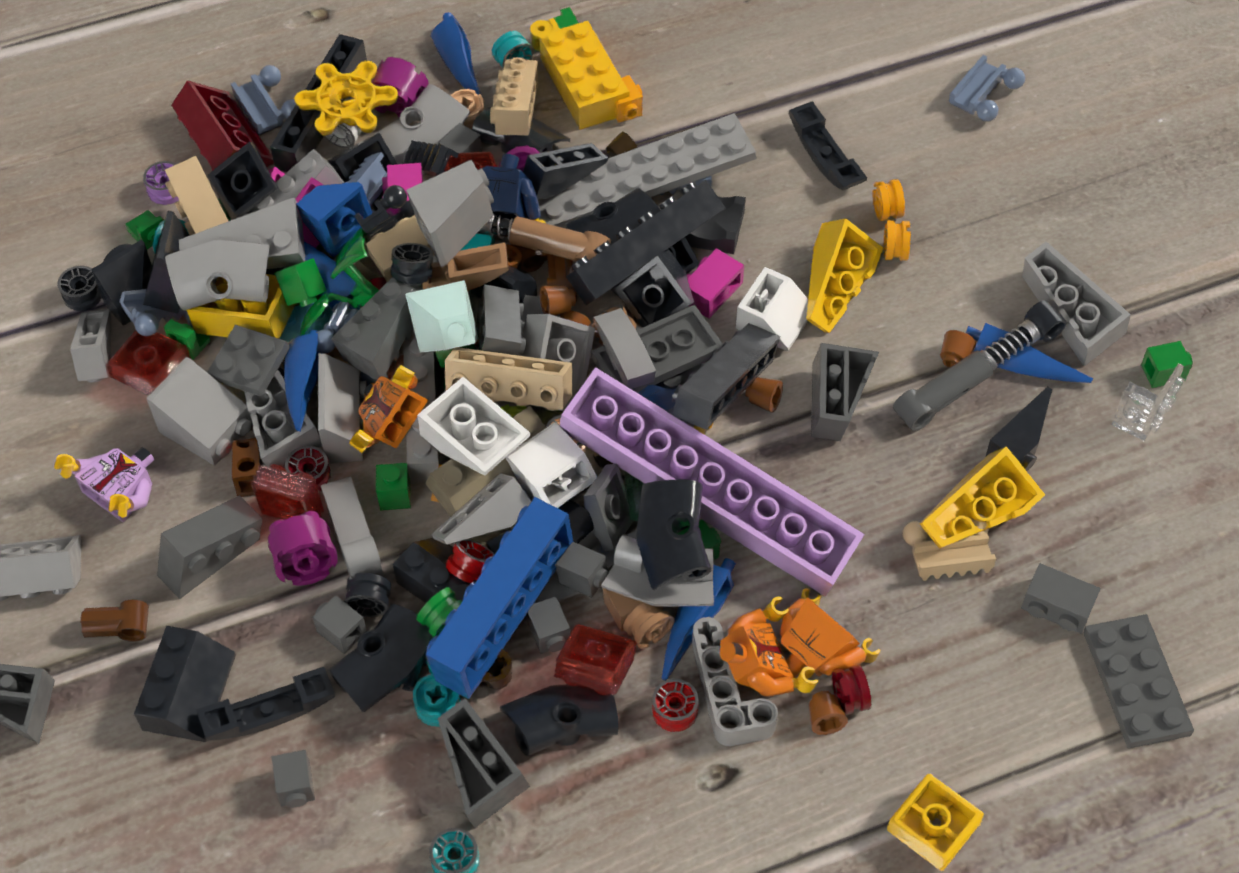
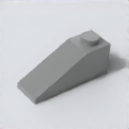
(92, 346)
(488, 511)

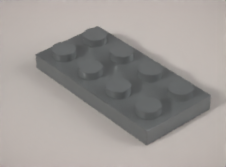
(672, 344)
(1138, 681)

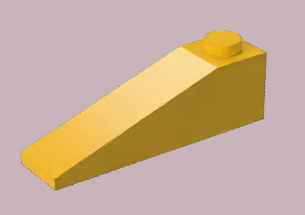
(840, 265)
(993, 488)

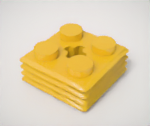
(926, 803)

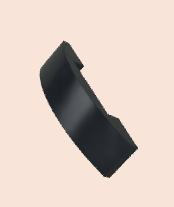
(823, 149)
(268, 709)

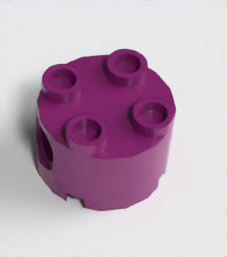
(402, 76)
(302, 549)

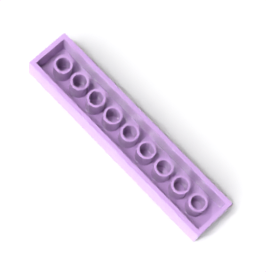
(734, 494)

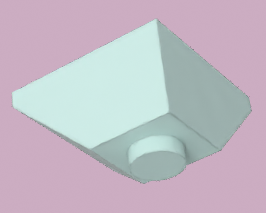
(442, 317)

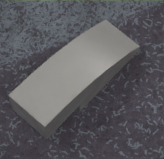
(625, 348)

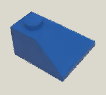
(330, 213)

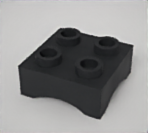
(722, 229)

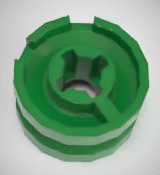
(437, 610)

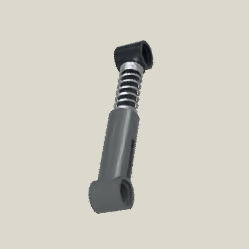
(921, 405)

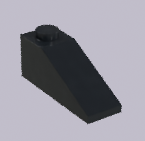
(561, 168)
(1024, 431)

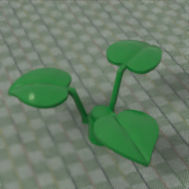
(363, 289)

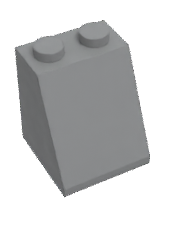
(452, 208)
(198, 412)

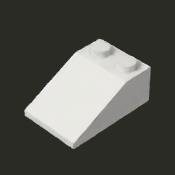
(470, 427)

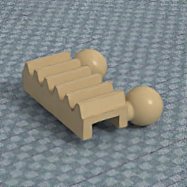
(961, 556)

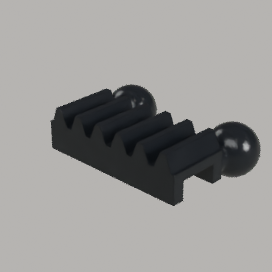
(431, 156)
(383, 218)

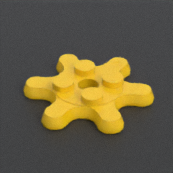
(341, 86)

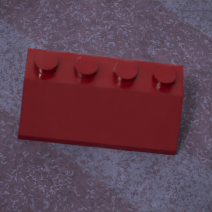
(216, 123)

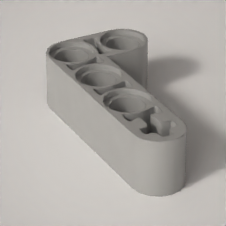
(351, 528)
(722, 681)

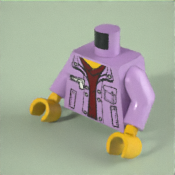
(112, 479)

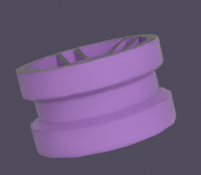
(155, 180)

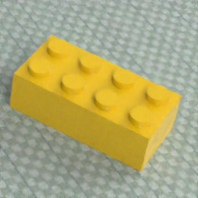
(582, 73)

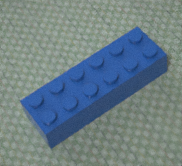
(499, 597)

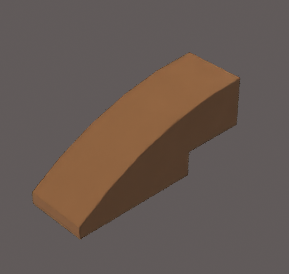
(473, 265)

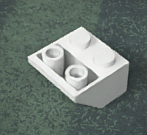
(775, 306)
(551, 466)

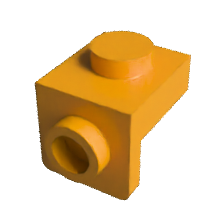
(631, 106)

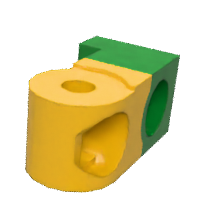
(541, 27)

